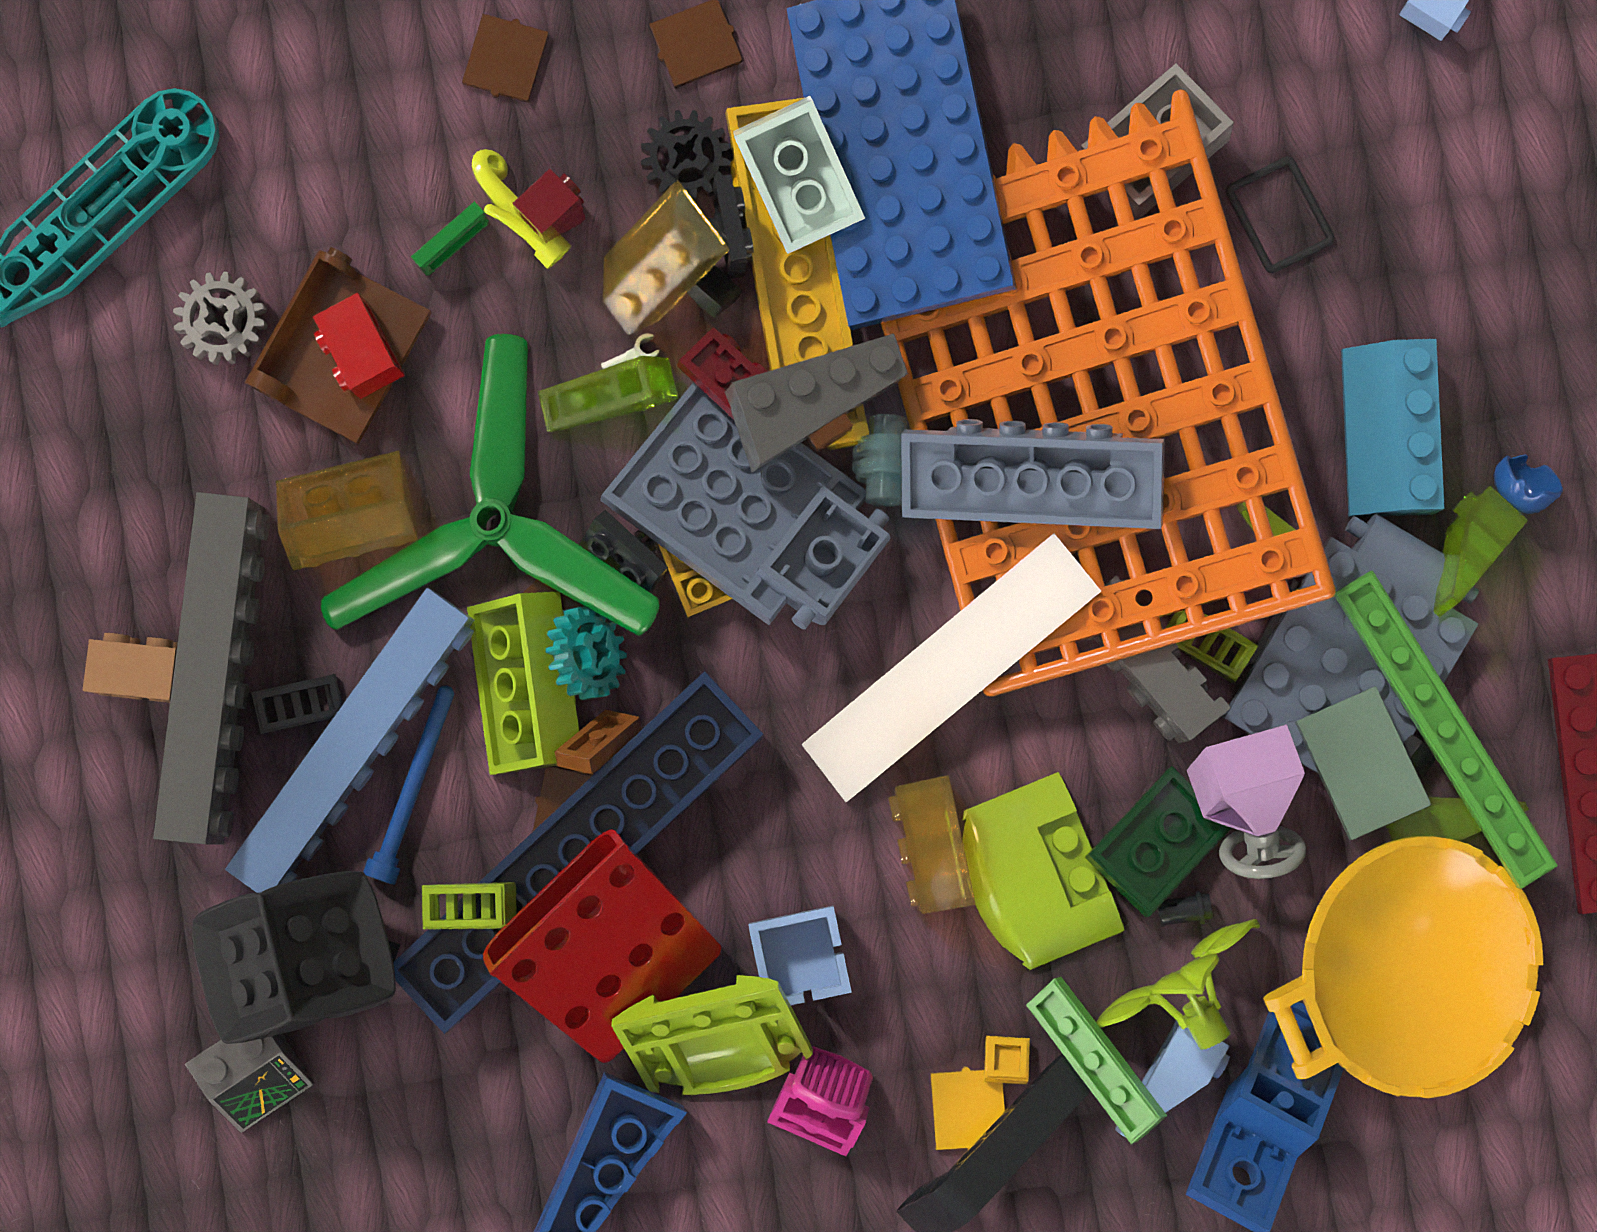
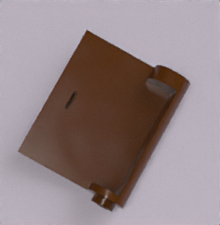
(297, 370)

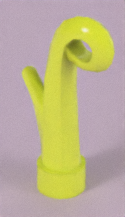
(489, 170)

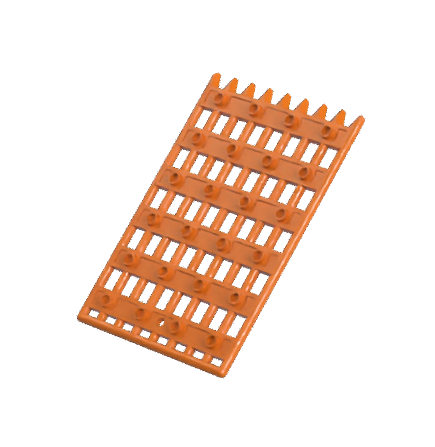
(1177, 409)

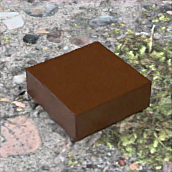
(830, 432)

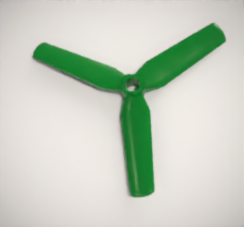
(496, 480)

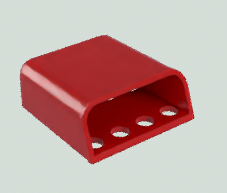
(600, 944)

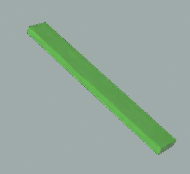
(1445, 730)

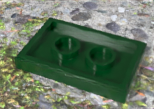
(1156, 843)

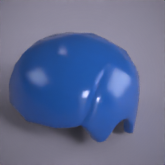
(1526, 487)

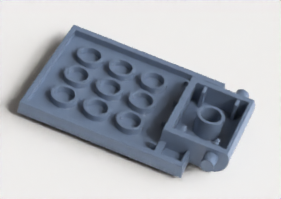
(757, 535)
(1319, 656)

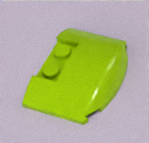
(1034, 876)
(713, 1037)

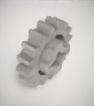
(206, 325)

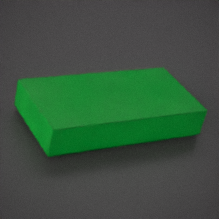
(450, 239)

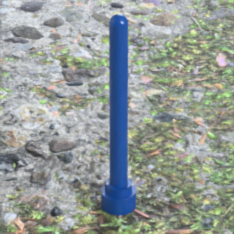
(384, 863)

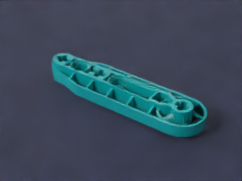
(75, 229)

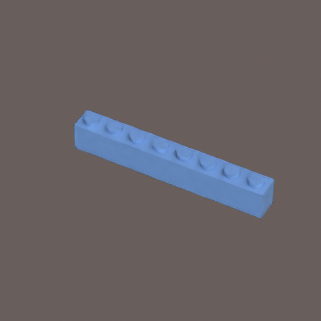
(352, 742)

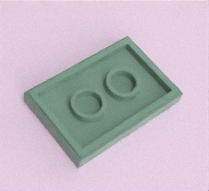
(1363, 763)

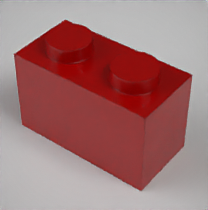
(358, 346)

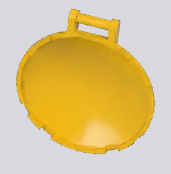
(1415, 970)

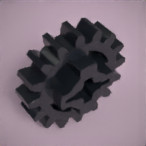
(695, 141)

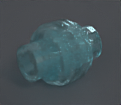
(879, 460)

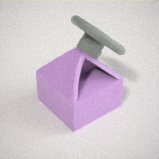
(1249, 788)

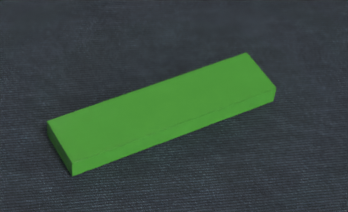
(1096, 1060)

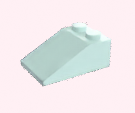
(798, 174)

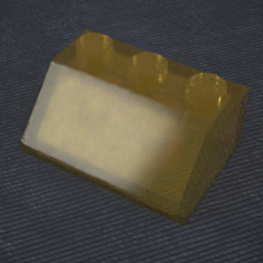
(659, 260)
(345, 510)
(932, 845)

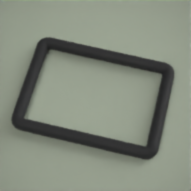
(1310, 200)

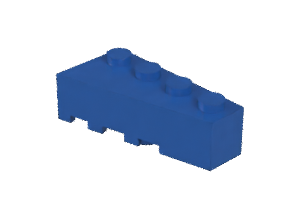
(609, 1151)

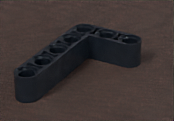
(998, 1154)

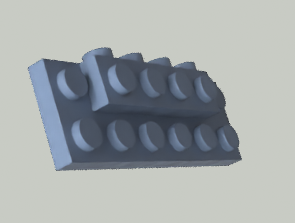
(1033, 475)

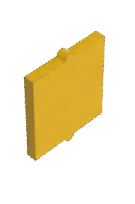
(964, 1107)

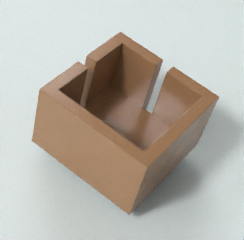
(130, 670)

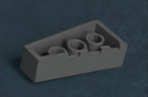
(792, 402)
(1168, 687)

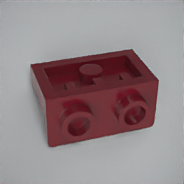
(716, 364)

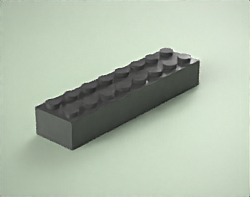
(211, 670)

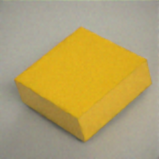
(858, 430)
(1006, 1060)

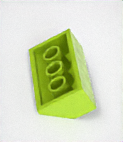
(518, 694)

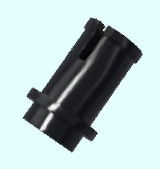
(1186, 910)

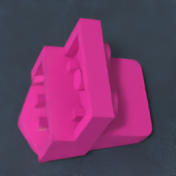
(824, 1101)

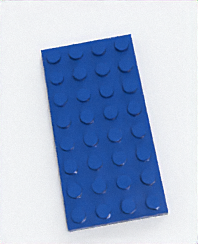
(914, 149)

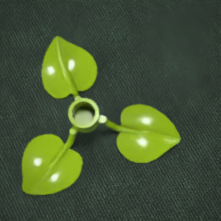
(1200, 1014)

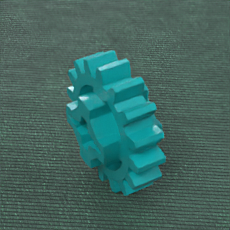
(586, 653)

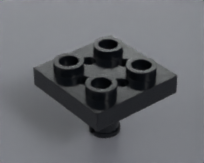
(727, 220)
(624, 551)

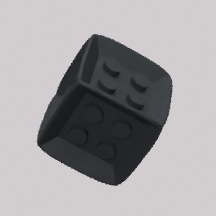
(293, 956)

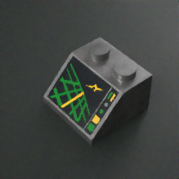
(249, 1078)

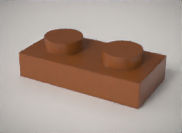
(598, 742)

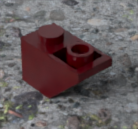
(551, 206)

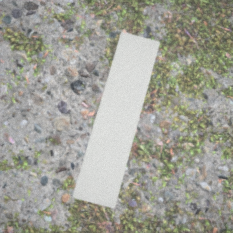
(951, 667)

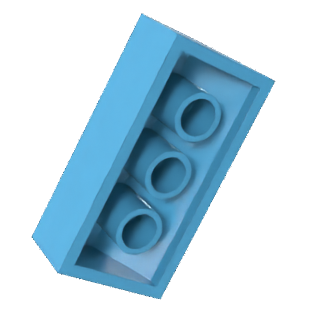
(1392, 428)

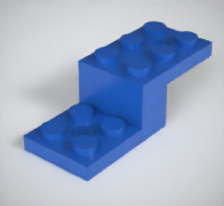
(1263, 1128)

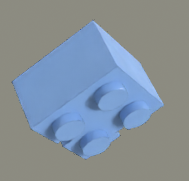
(801, 954)

